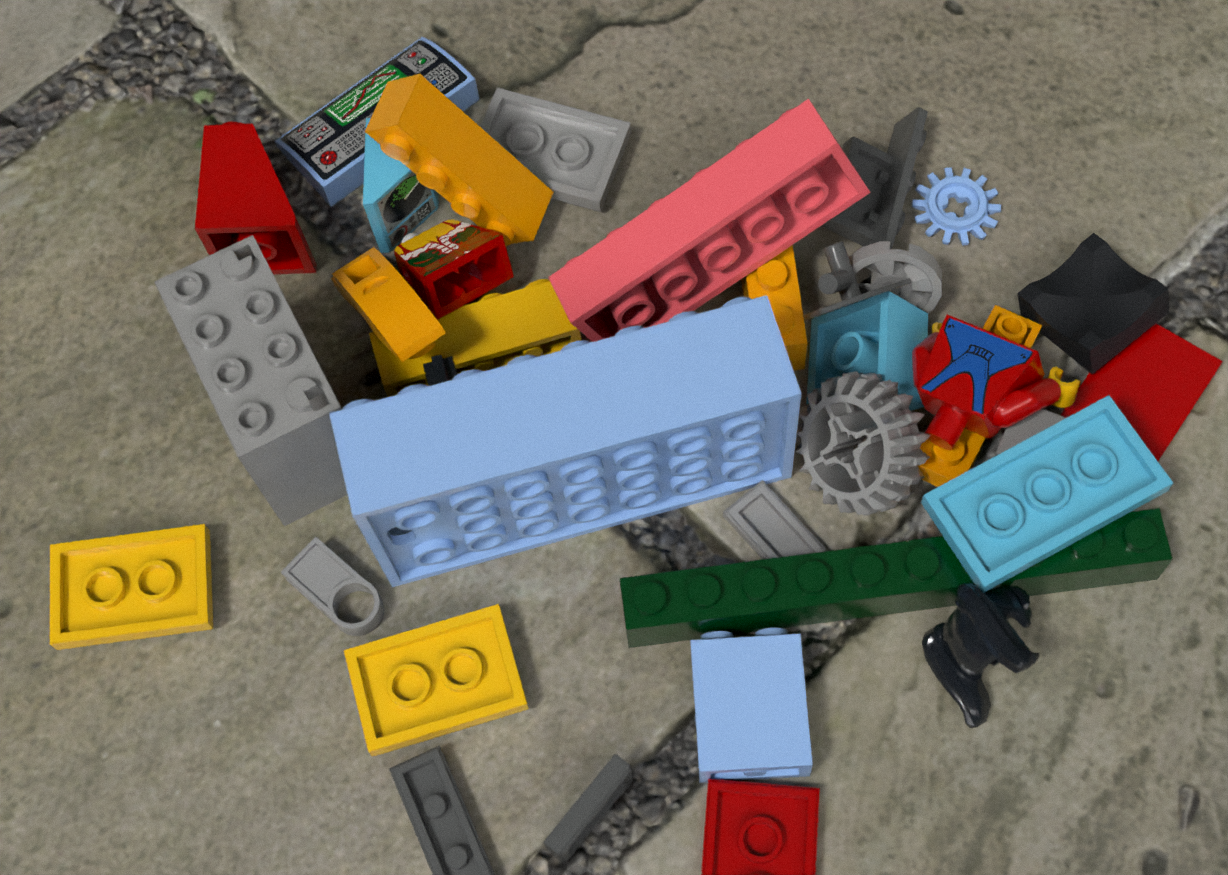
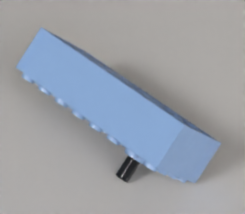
(569, 440)

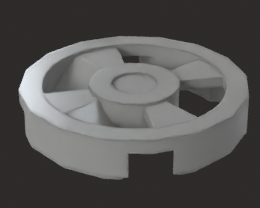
(918, 266)

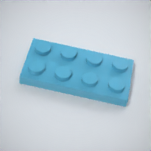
(1045, 493)

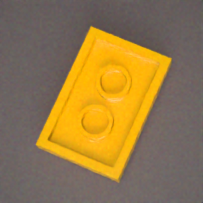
(130, 587)
(435, 680)

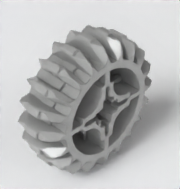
(883, 465)

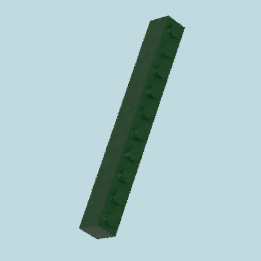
(870, 582)

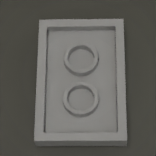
(560, 144)

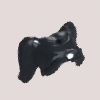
(975, 638)

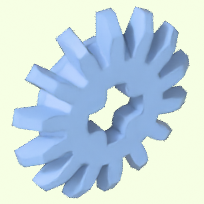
(962, 190)

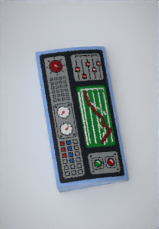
(331, 141)

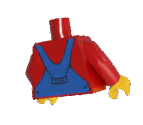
(981, 381)

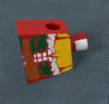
(453, 264)

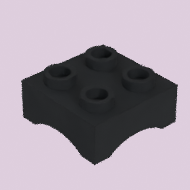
(1094, 304)

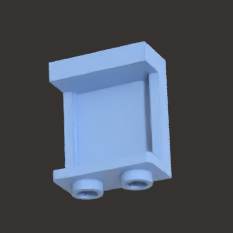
(750, 706)

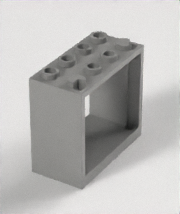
(259, 376)

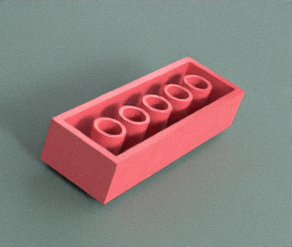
(712, 228)

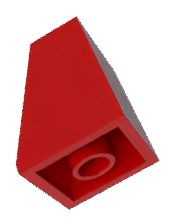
(245, 198)

